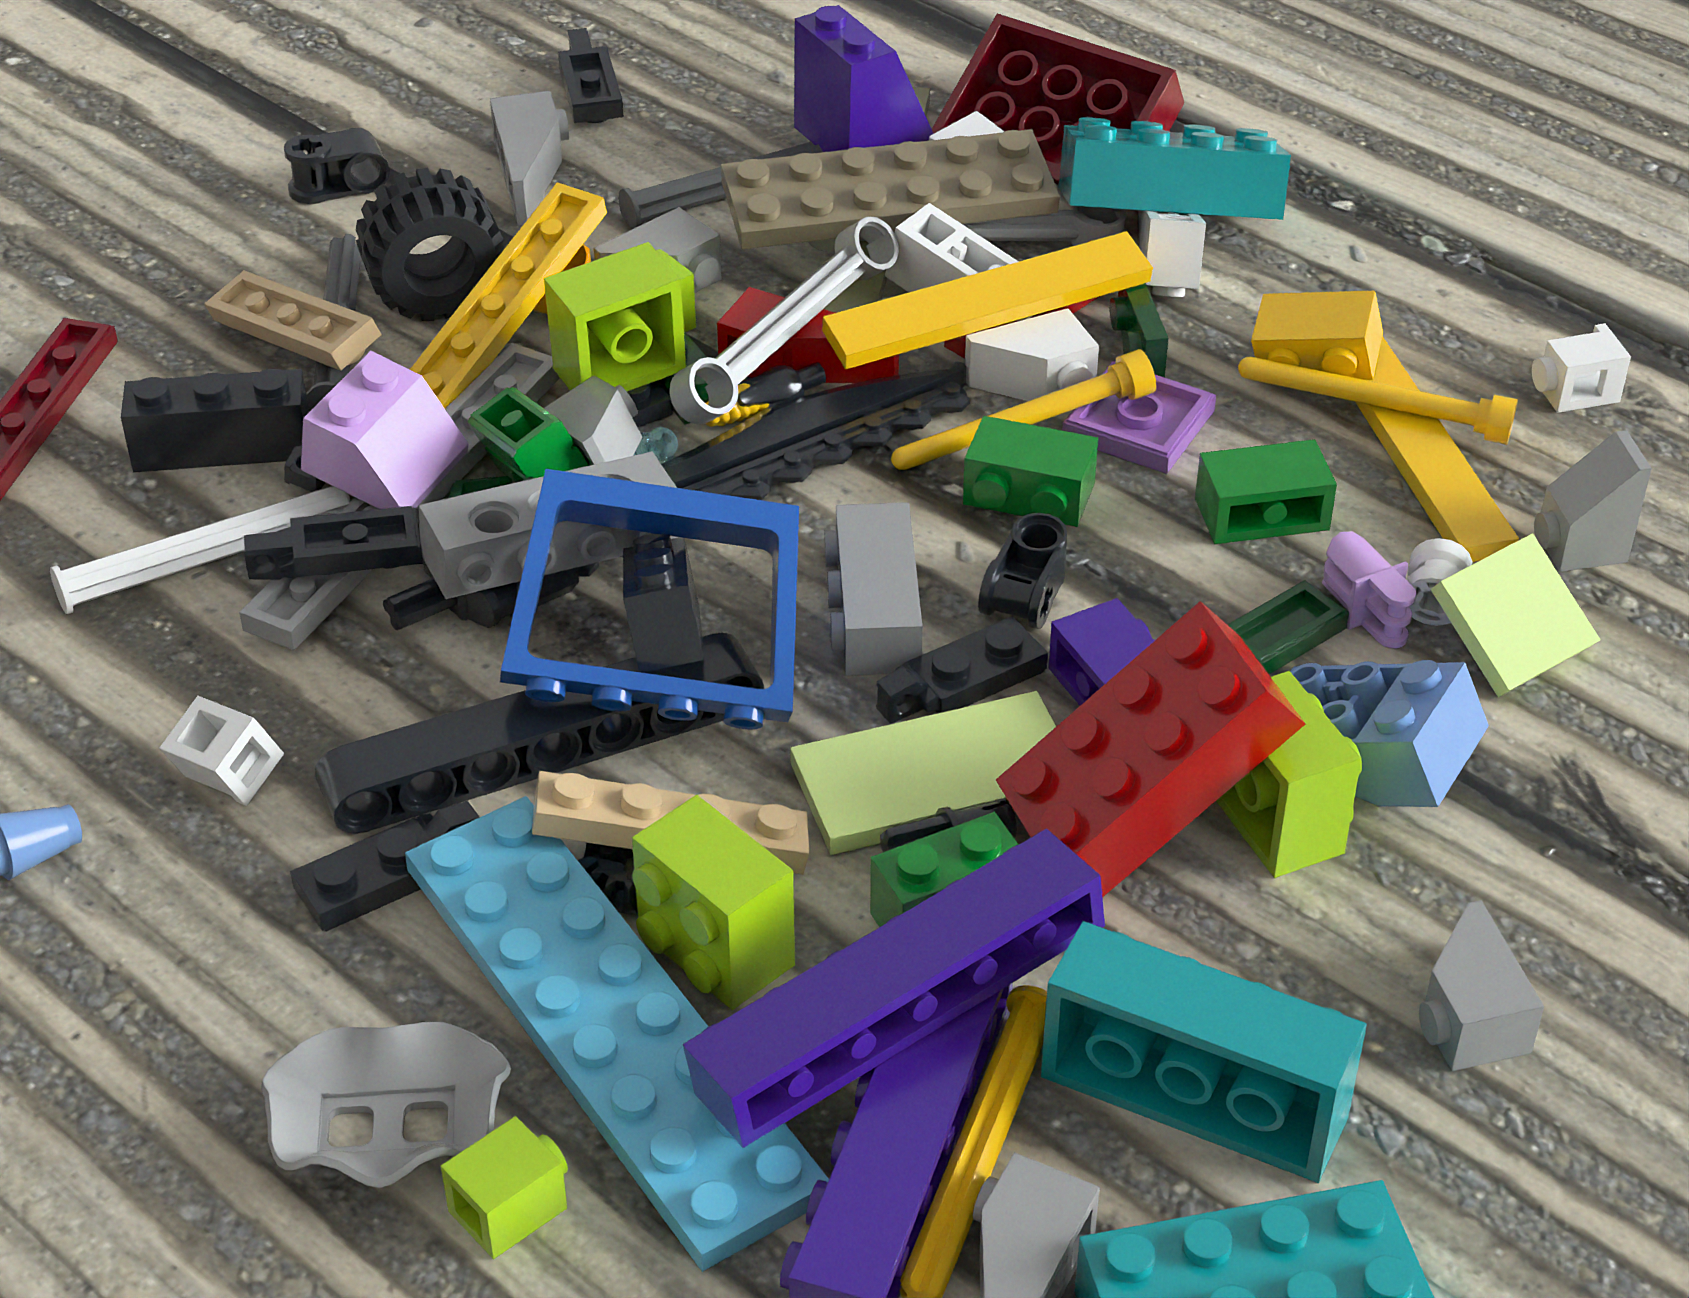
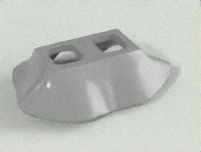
(385, 1076)

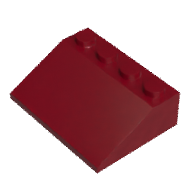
(1050, 80)

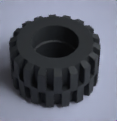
(414, 212)

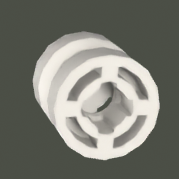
(1428, 566)

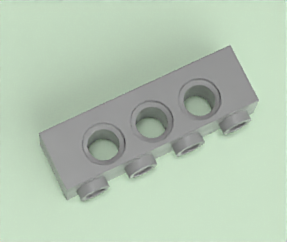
(485, 534)

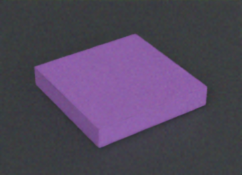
(1146, 429)

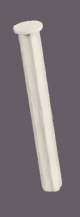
(185, 549)

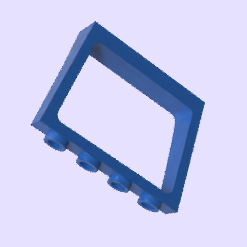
(662, 512)

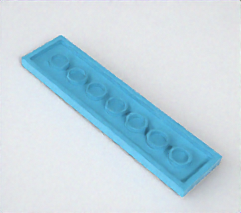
(609, 1029)

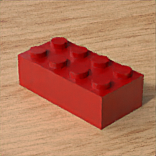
(1152, 747)

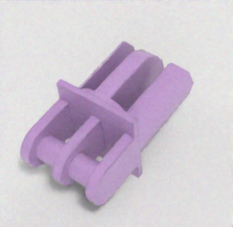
(1369, 588)

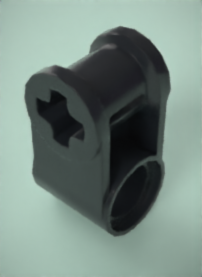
(332, 167)
(1027, 570)

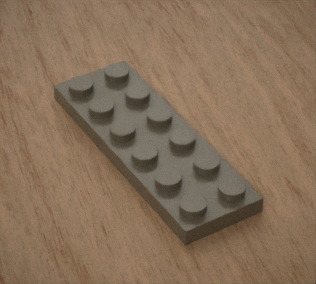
(826, 192)

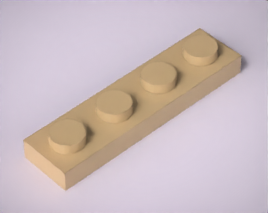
(293, 320)
(614, 812)

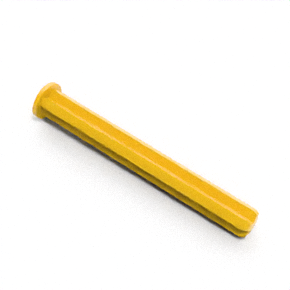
(977, 1146)

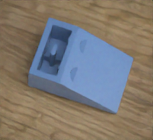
(1407, 721)

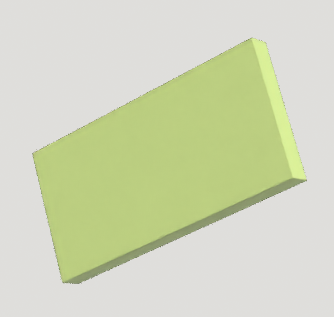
(913, 767)

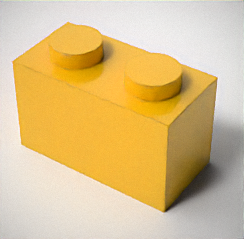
(1320, 331)

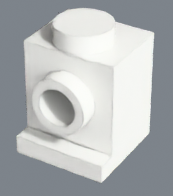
(1582, 370)
(222, 749)

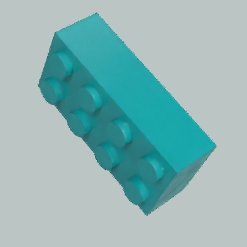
(1174, 170)
(1201, 1050)
(1289, 1247)

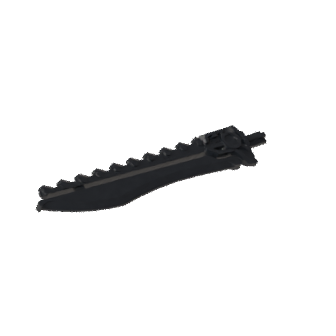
(744, 463)

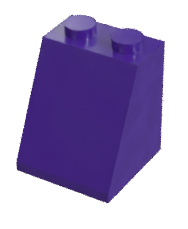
(851, 86)

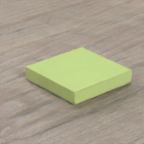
(1515, 615)

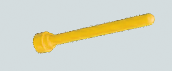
(1129, 376)
(1489, 417)

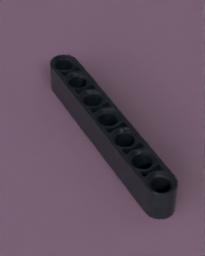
(505, 744)

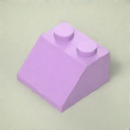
(381, 436)

